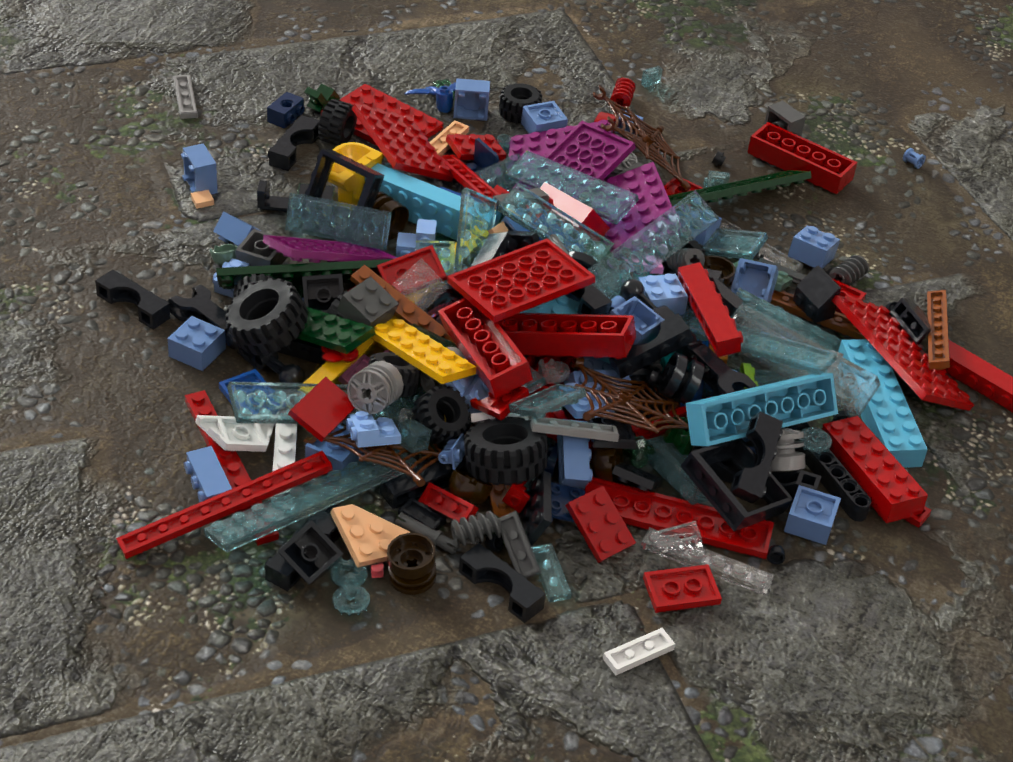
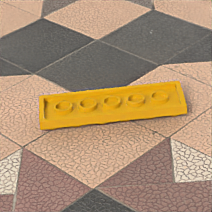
(422, 351)

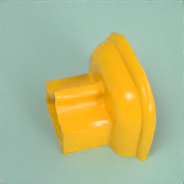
(349, 182)

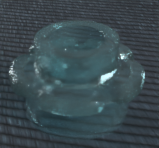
(504, 141)

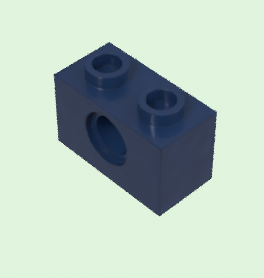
(285, 110)

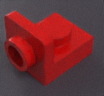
(516, 497)

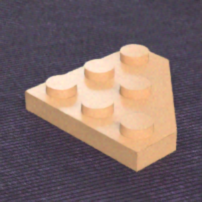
(365, 534)

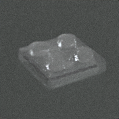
(421, 285)

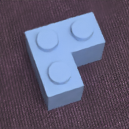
(406, 241)

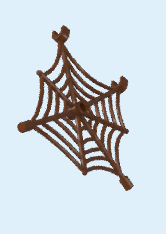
(645, 137)
(627, 401)
(384, 451)

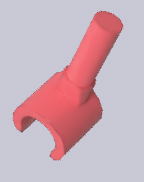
(377, 570)

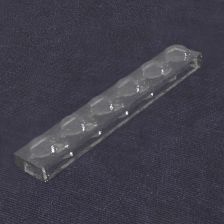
(720, 565)

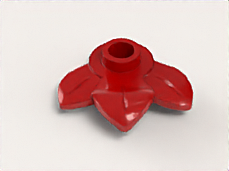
(335, 356)

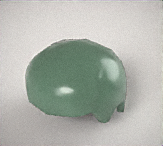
(223, 253)

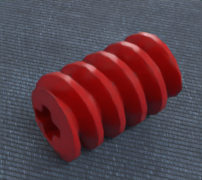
(623, 92)

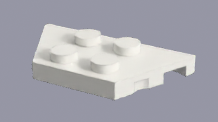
(234, 435)

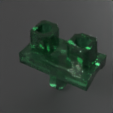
(639, 456)

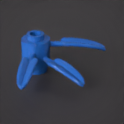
(443, 94)

